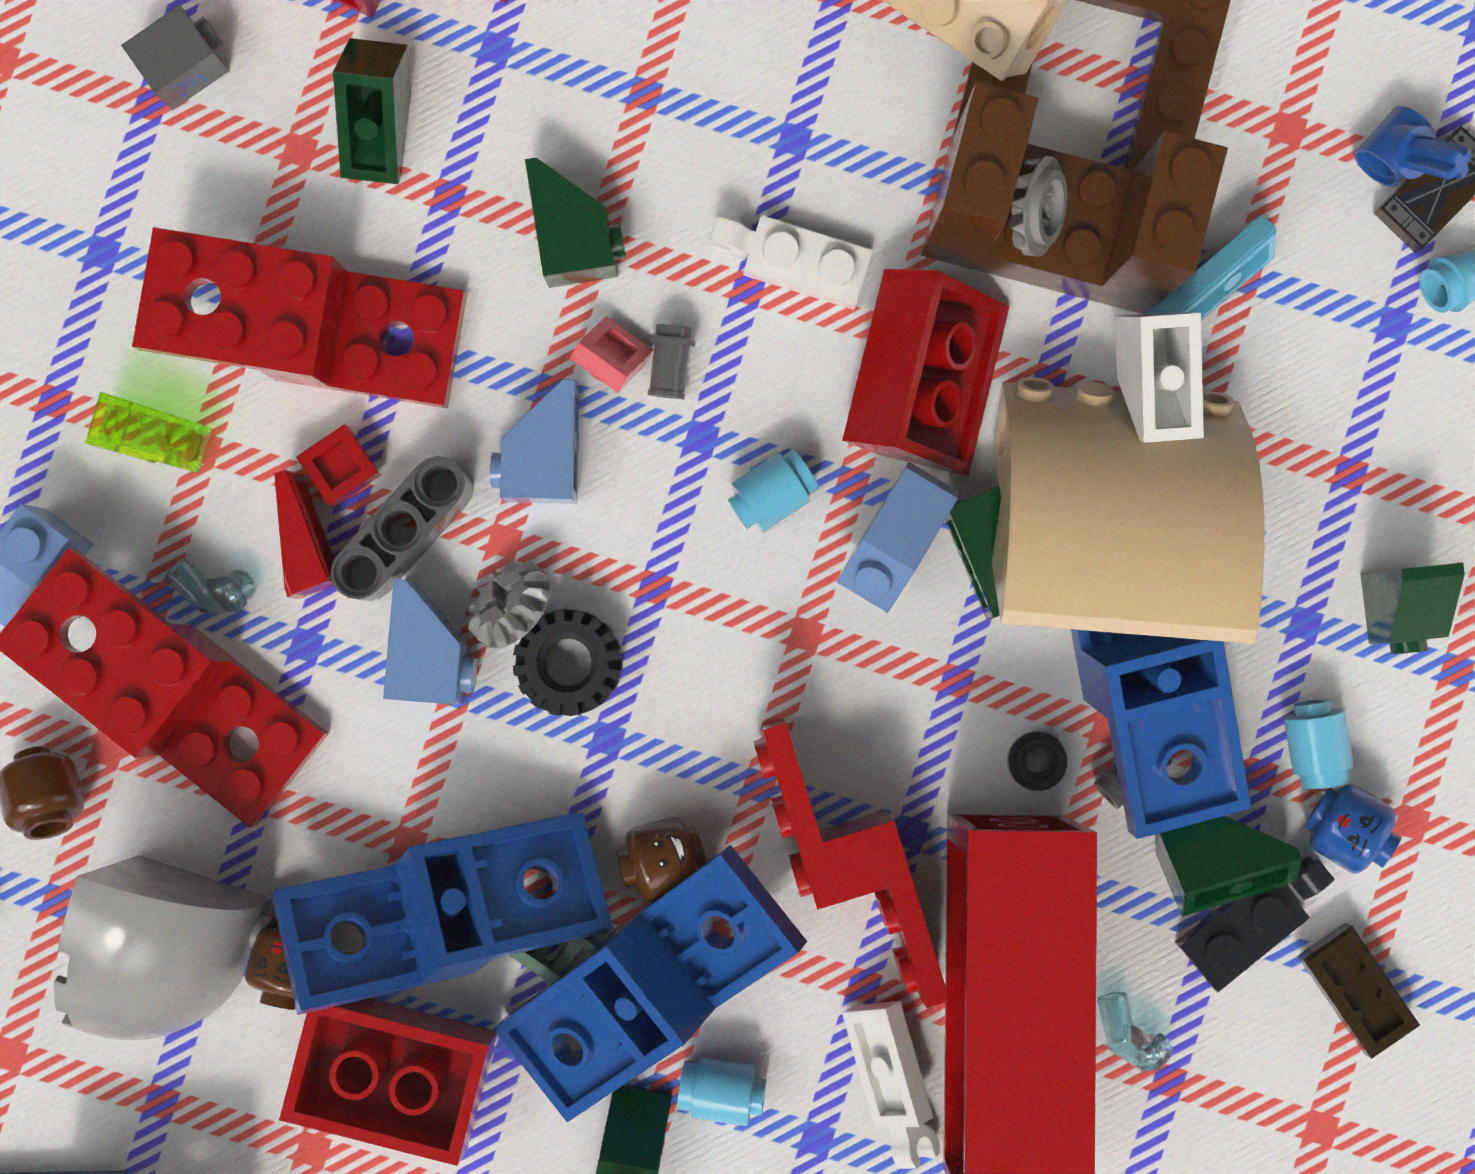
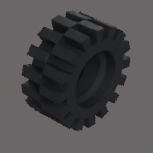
(532, 671)

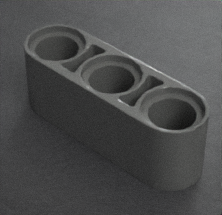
(375, 538)

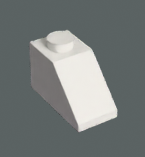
(1161, 374)

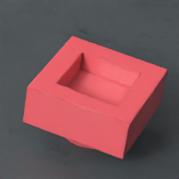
(611, 354)

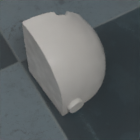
(153, 948)

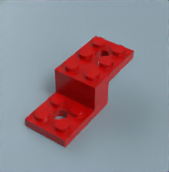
(298, 318)
(159, 687)
(851, 863)

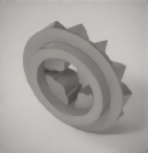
(1038, 205)
(527, 594)

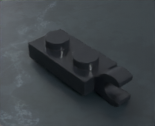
(1250, 927)

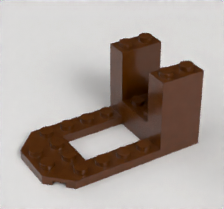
(1125, 229)

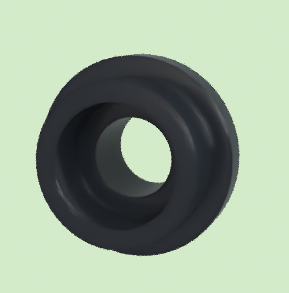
(1055, 761)

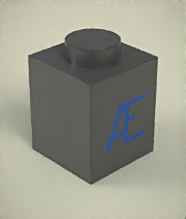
(177, 56)

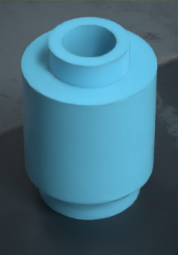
(772, 490)
(1319, 744)
(721, 1091)

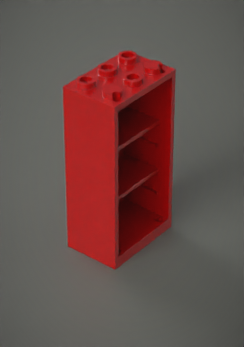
(1020, 995)

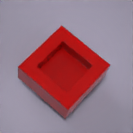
(338, 465)

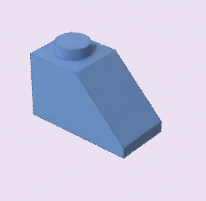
(541, 451)
(898, 537)
(28, 551)
(425, 651)

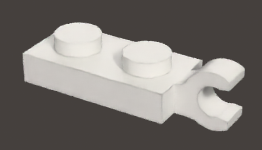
(796, 258)
(892, 1079)

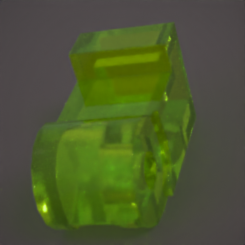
(147, 433)

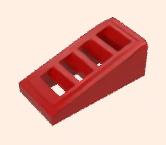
(303, 542)

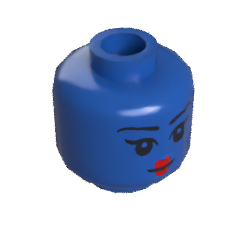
(1353, 828)

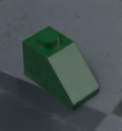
(372, 109)
(571, 230)
(1411, 605)
(1223, 863)
(634, 1131)

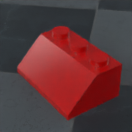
(926, 370)

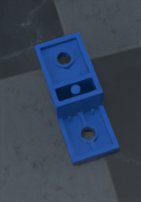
(1160, 701)
(440, 912)
(650, 984)

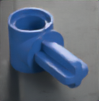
(1407, 148)

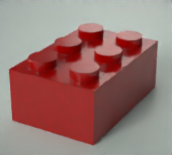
(390, 1078)

